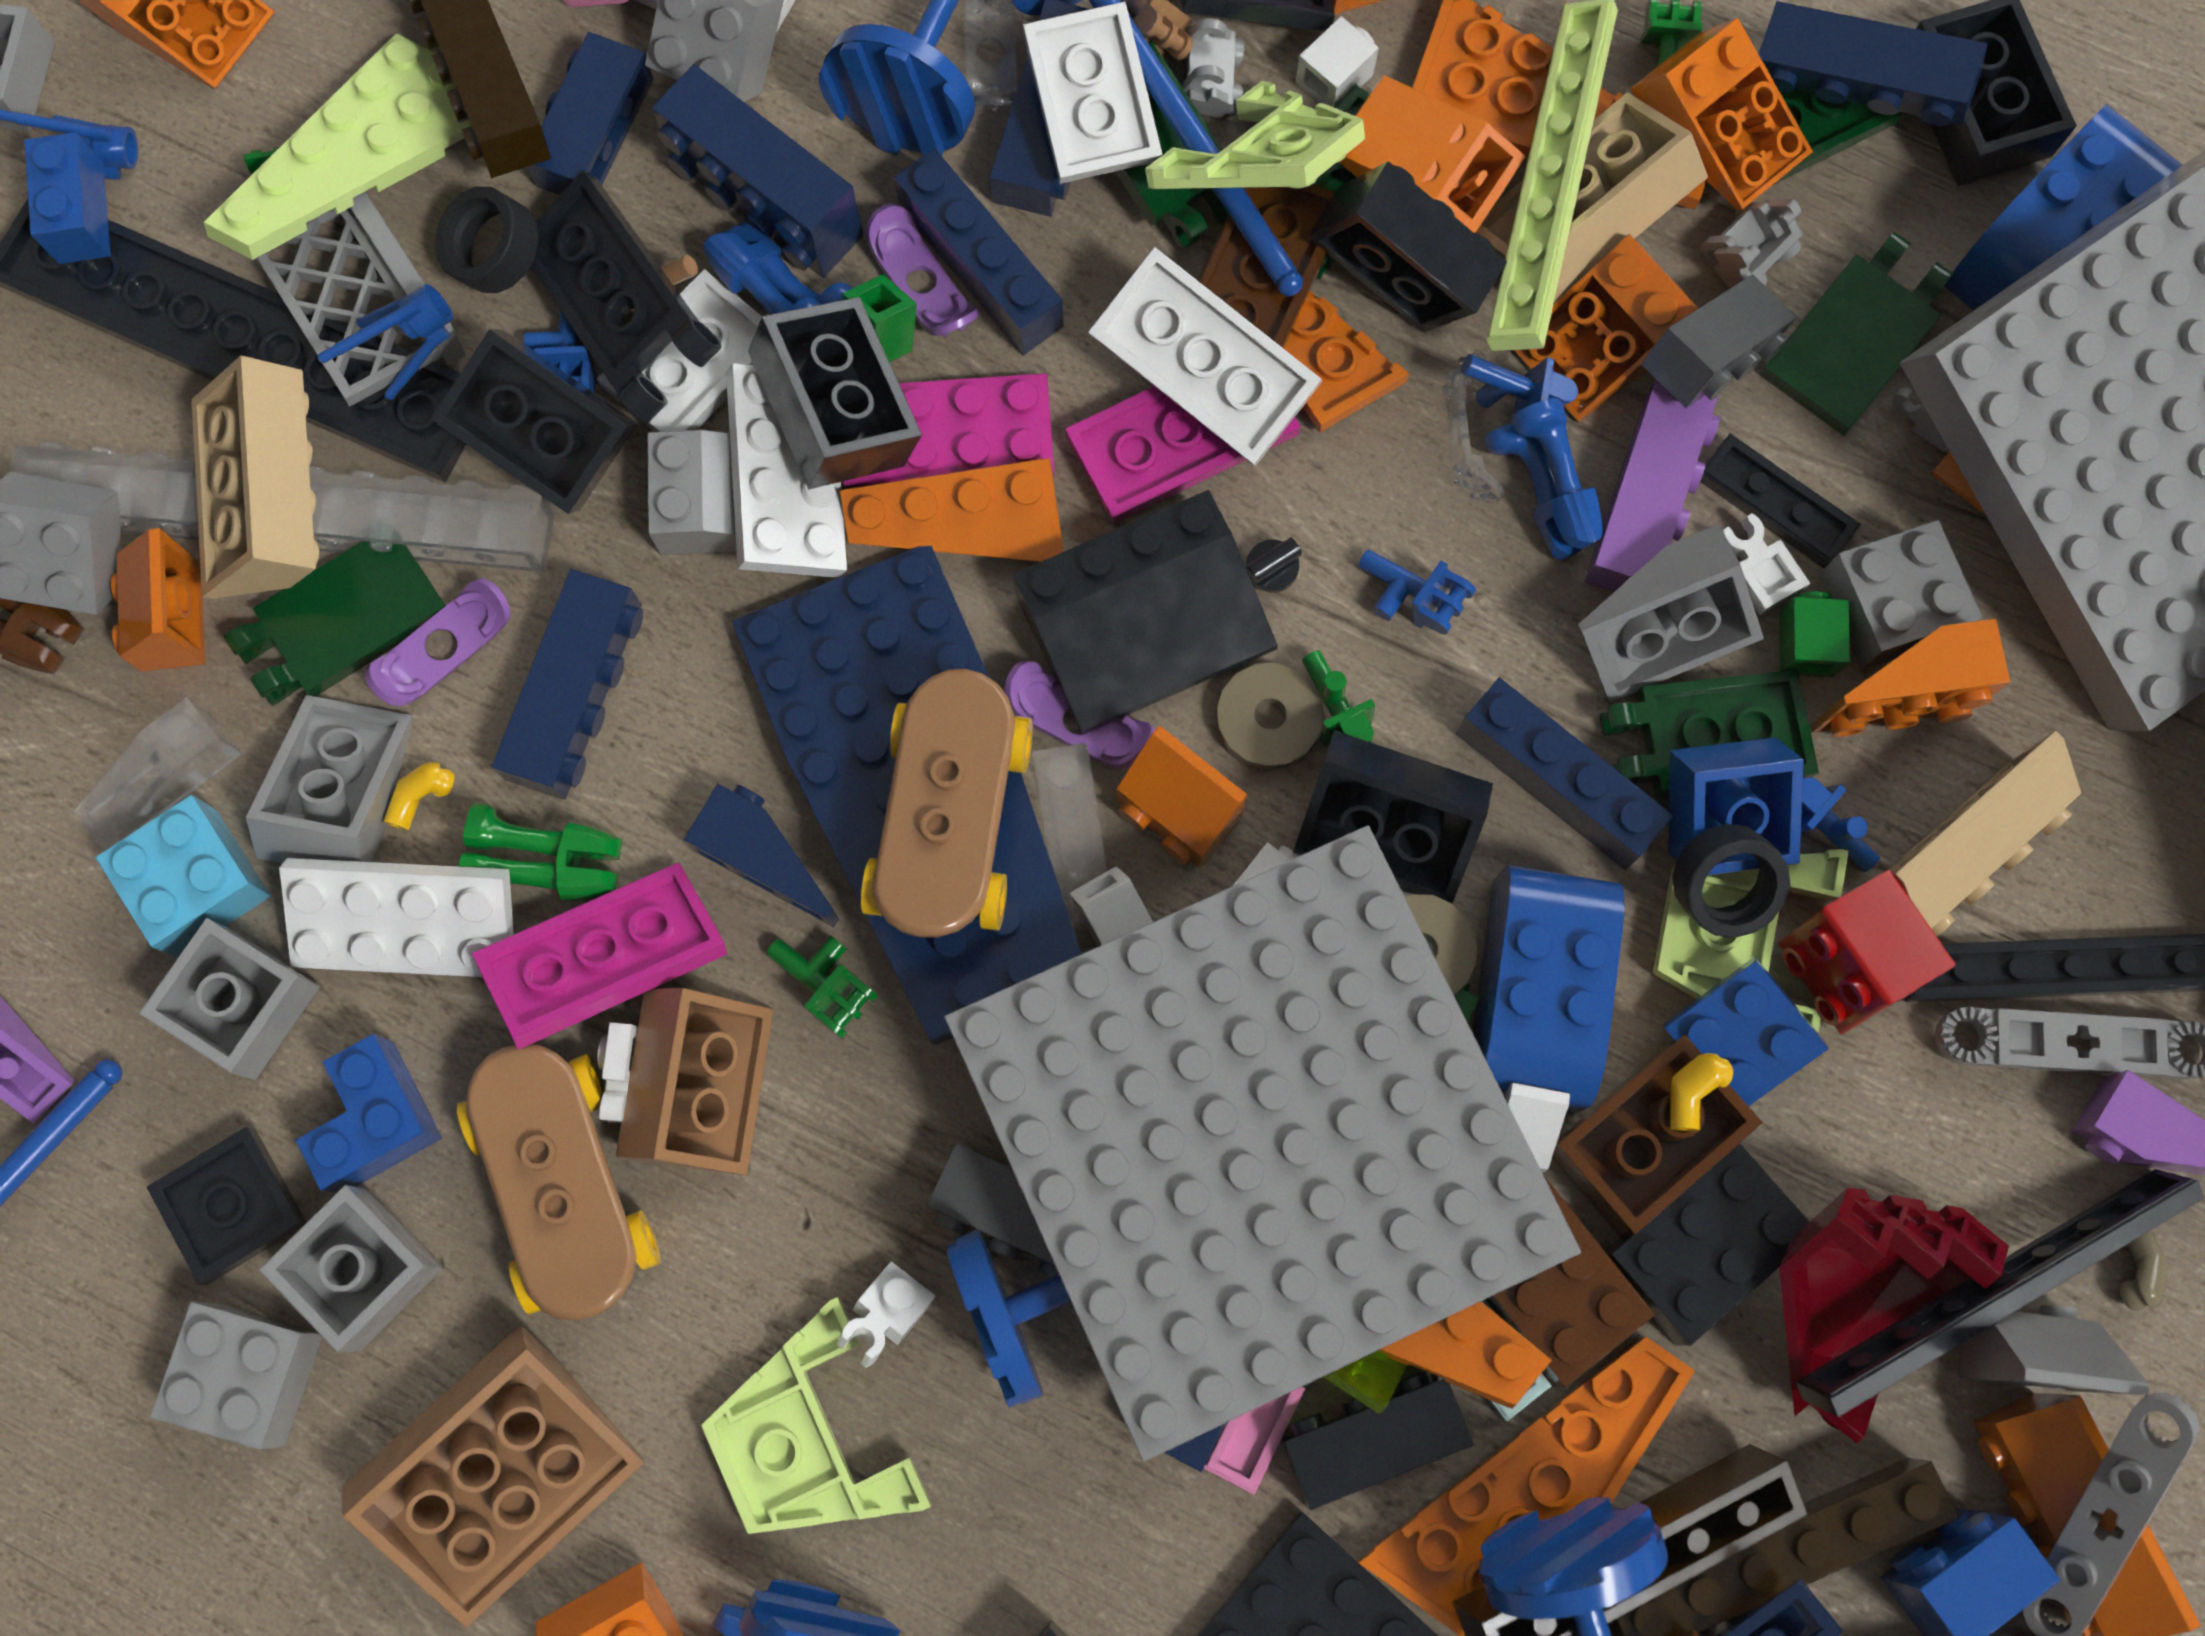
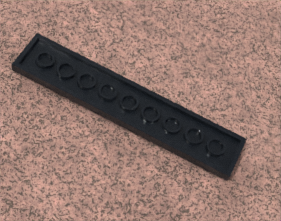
(212, 317)

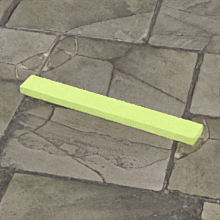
(1552, 177)

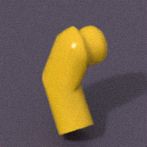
(412, 788)
(1693, 1084)

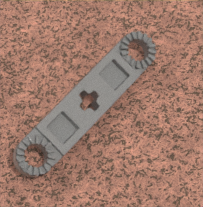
(2039, 1042)
(2130, 1483)

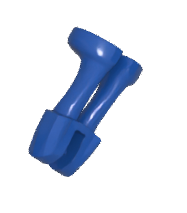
(753, 263)
(1566, 512)

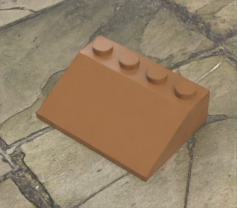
(489, 1477)

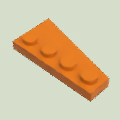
(1345, 361)
(976, 512)

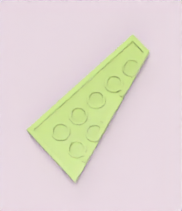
(366, 136)

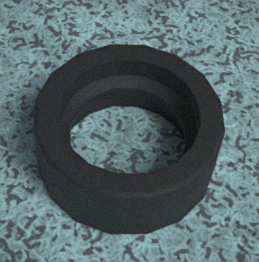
(460, 226)
(1750, 912)

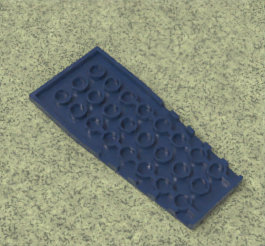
(831, 684)

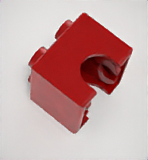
(1864, 952)

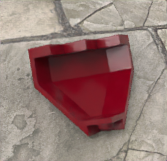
(1868, 1268)

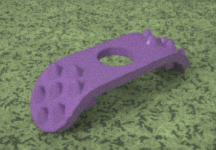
(899, 252)
(408, 669)
(1038, 696)

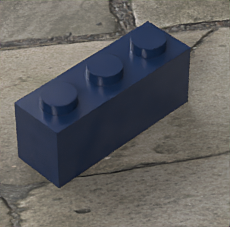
(591, 111)

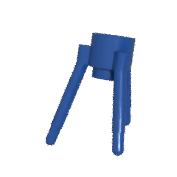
(112, 144)
(417, 314)

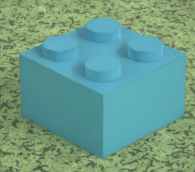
(181, 873)

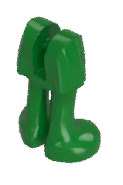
(486, 831)

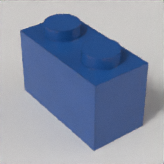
(67, 198)

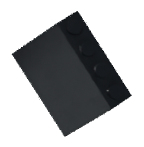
(1144, 611)

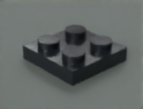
(226, 1205)

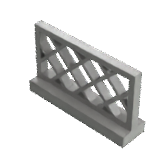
(387, 261)

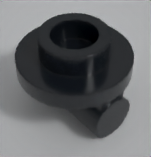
(1274, 564)

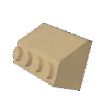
(1630, 177)
(253, 480)
(1989, 831)

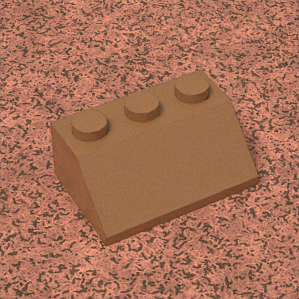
(695, 1081)

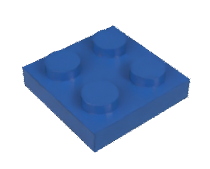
(1753, 1028)

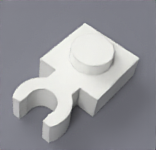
(1768, 570)
(615, 1060)
(887, 1309)

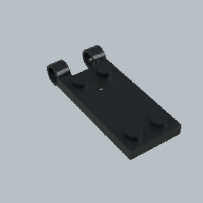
(601, 272)

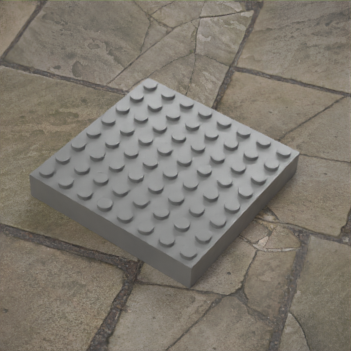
(2087, 443)
(1259, 1141)

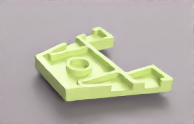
(1282, 150)
(1699, 960)
(783, 1452)

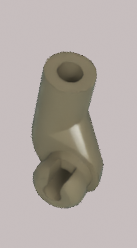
(2151, 1274)

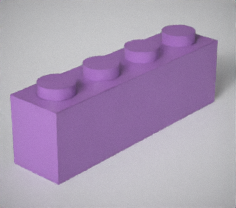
(1653, 485)

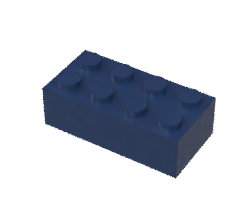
(758, 172)

